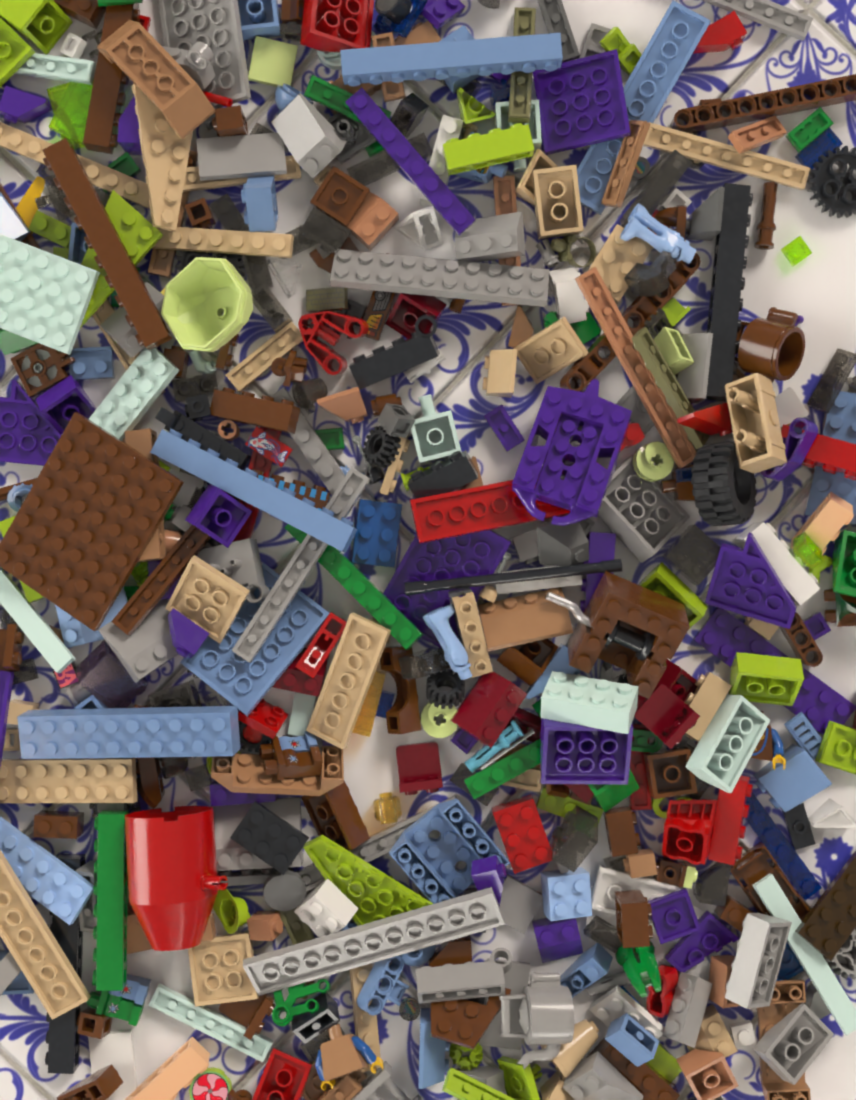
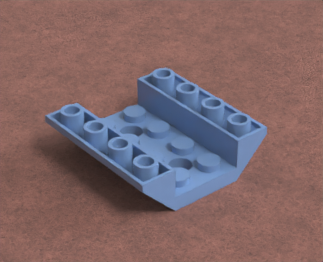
(433, 861)

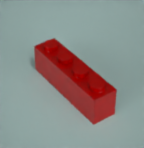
(728, 823)

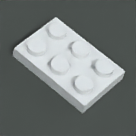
(617, 1003)

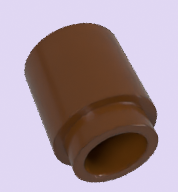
(380, 402)

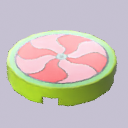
(210, 1085)

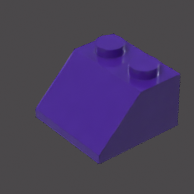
(62, 401)
(218, 515)
(557, 938)

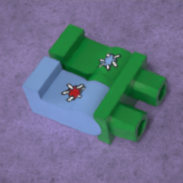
(122, 1004)

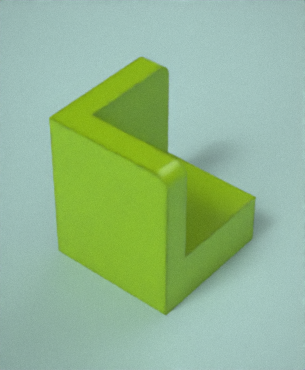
(674, 311)

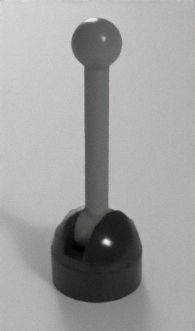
(373, 473)

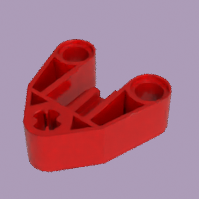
(320, 351)

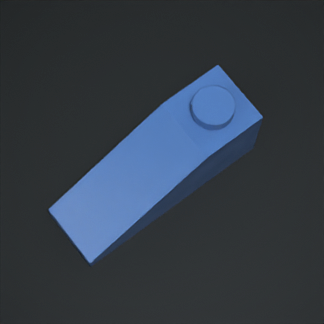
(558, 663)

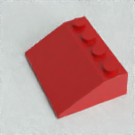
(337, 24)

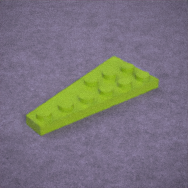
(137, 236)

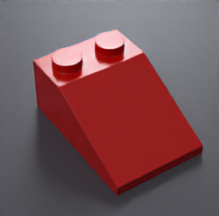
(282, 1078)

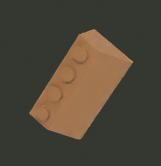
(523, 620)

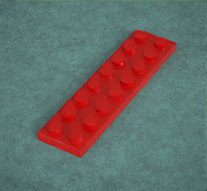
(473, 511)

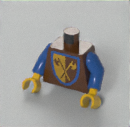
(770, 747)

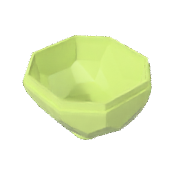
(196, 303)

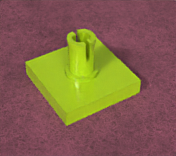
(519, 1081)

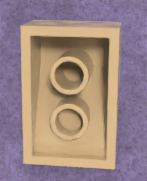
(557, 202)

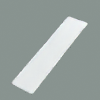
(507, 749)

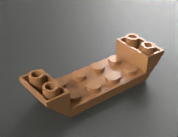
(158, 77)
(246, 775)
(785, 998)

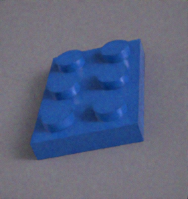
(377, 533)

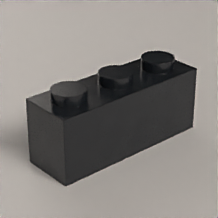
(443, 476)

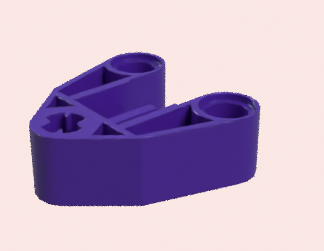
(797, 447)

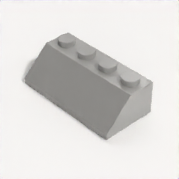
(757, 960)

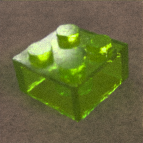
(807, 550)

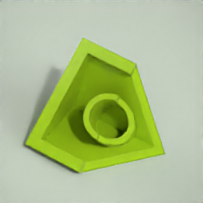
(471, 109)

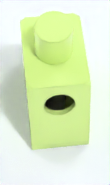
(673, 349)

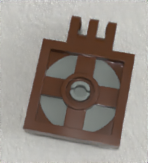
(41, 368)

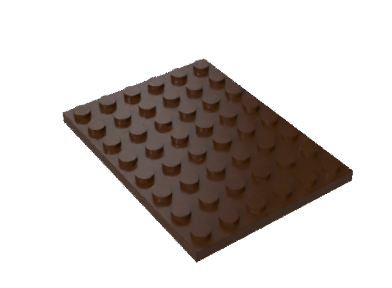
(87, 521)

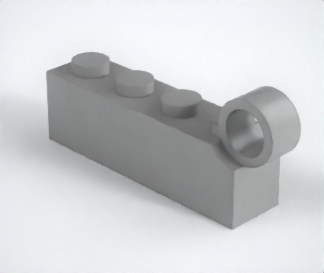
(195, 62)
(463, 980)

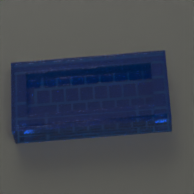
(823, 143)

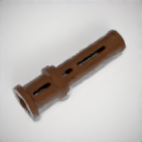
(766, 225)

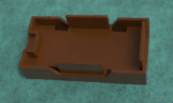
(754, 867)

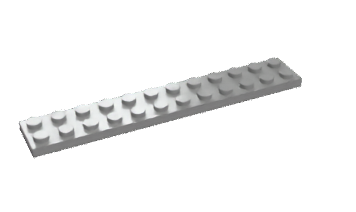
(374, 941)

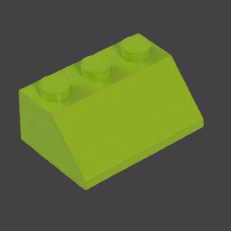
(666, 583)
(766, 678)

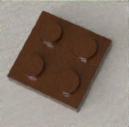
(340, 196)

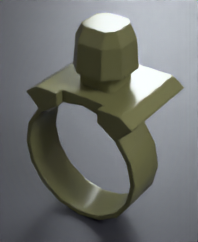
(564, 245)

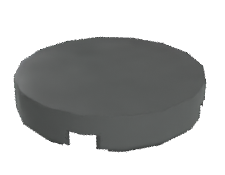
(284, 891)

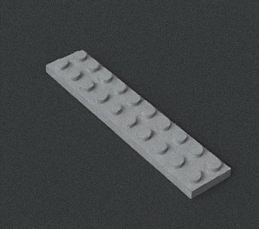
(440, 277)

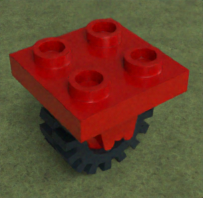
(260, 725)

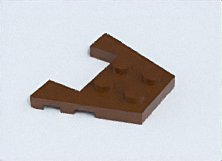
(463, 1020)

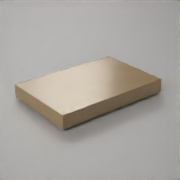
(550, 350)

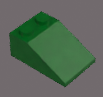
(844, 564)

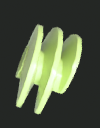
(661, 457)
(435, 729)

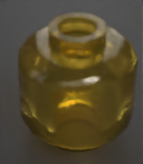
(387, 808)

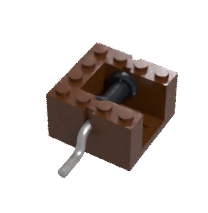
(627, 629)

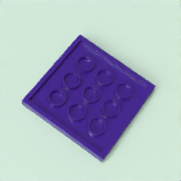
(582, 103)

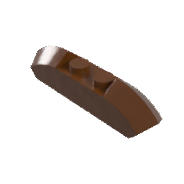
(150, 782)

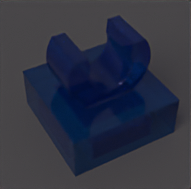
(500, 95)

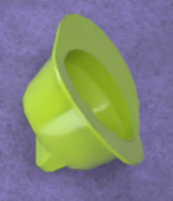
(231, 911)

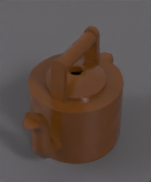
(771, 345)

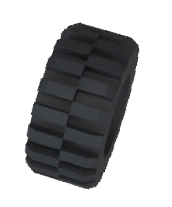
(720, 487)

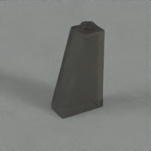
(660, 184)

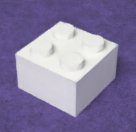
(326, 909)

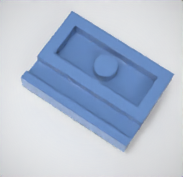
(92, 363)

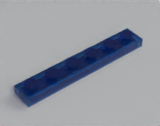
(781, 849)

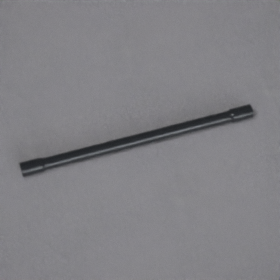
(422, 587)

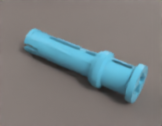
(507, 736)

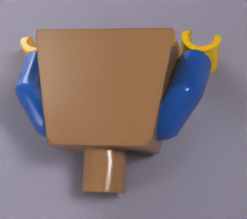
(343, 1056)

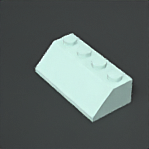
(728, 743)

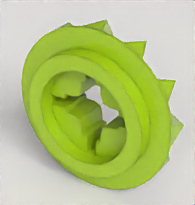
(467, 1063)

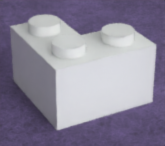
(567, 295)

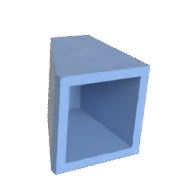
(794, 784)

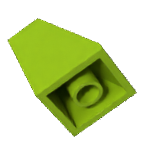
(36, 20)

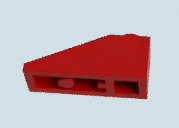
(722, 35)
(709, 420)
(321, 645)

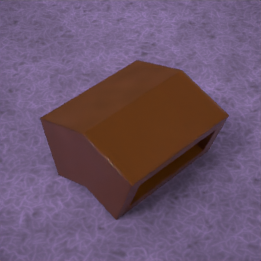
(292, 11)

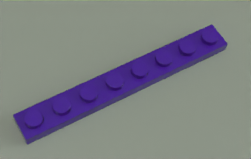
(410, 161)

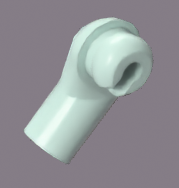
(201, 365)

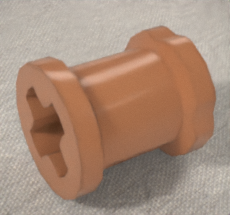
(226, 424)

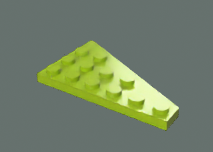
(363, 884)

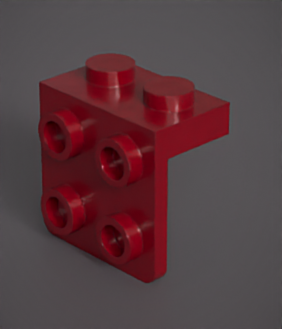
(666, 715)
(419, 768)

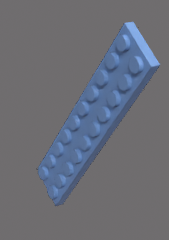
(644, 93)

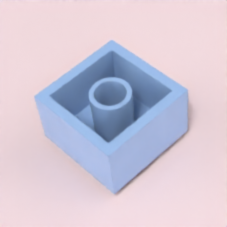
(566, 894)

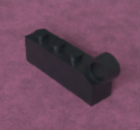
(396, 358)
(206, 438)

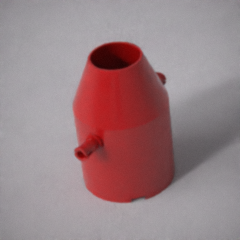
(172, 873)

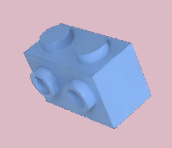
(632, 1040)

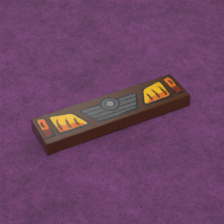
(377, 312)

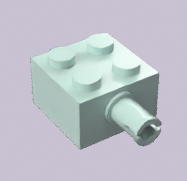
(501, 121)
(434, 433)

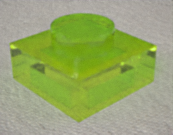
(796, 251)

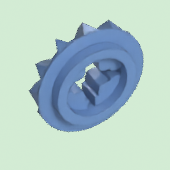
(15, 495)

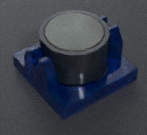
(396, 15)

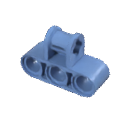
(390, 988)

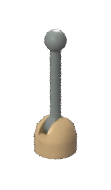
(489, 591)

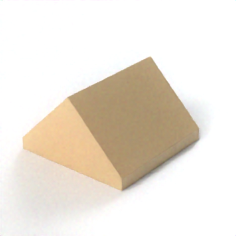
(525, 188)

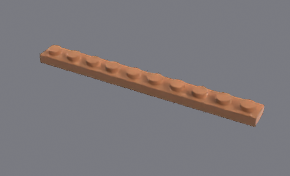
(620, 337)

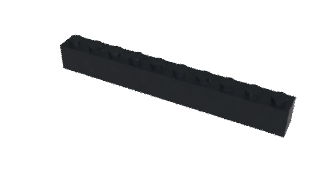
(727, 288)
(62, 1033)

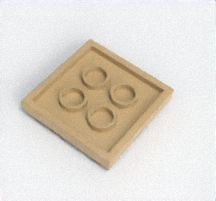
(208, 598)
(219, 970)

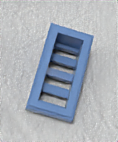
(812, 746)

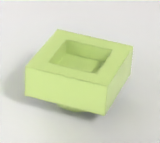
(691, 875)

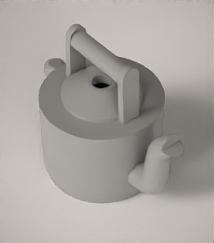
(543, 1014)

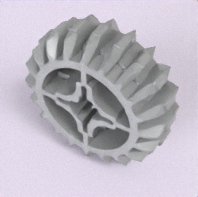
(845, 969)

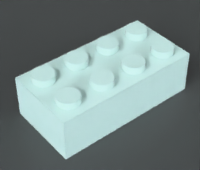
(589, 702)

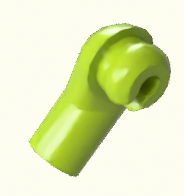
(826, 562)

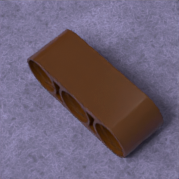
(807, 644)

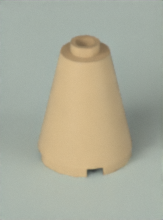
(572, 1053)

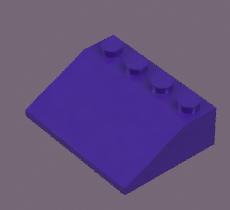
(583, 754)

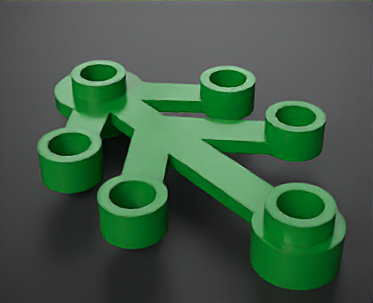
(296, 992)

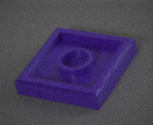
(674, 916)

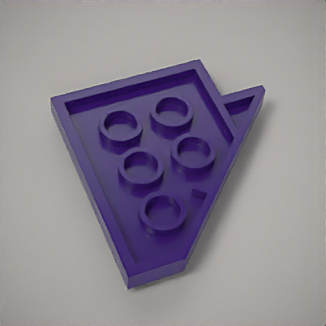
(24, 430)
(749, 585)

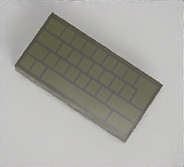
(326, 299)

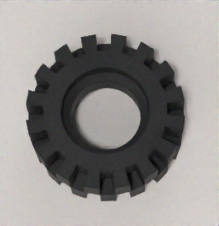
(381, 447)
(445, 698)

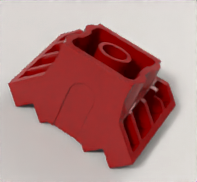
(689, 830)

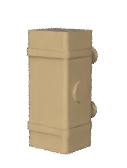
(755, 423)

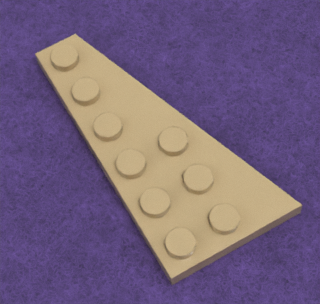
(164, 160)

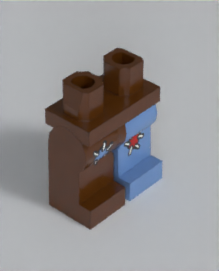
(292, 757)

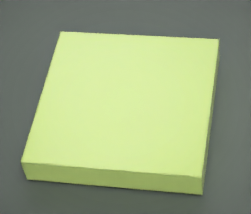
(272, 62)

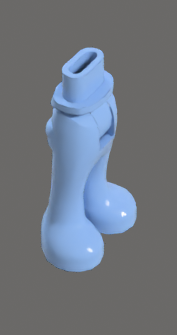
(665, 240)
(453, 649)

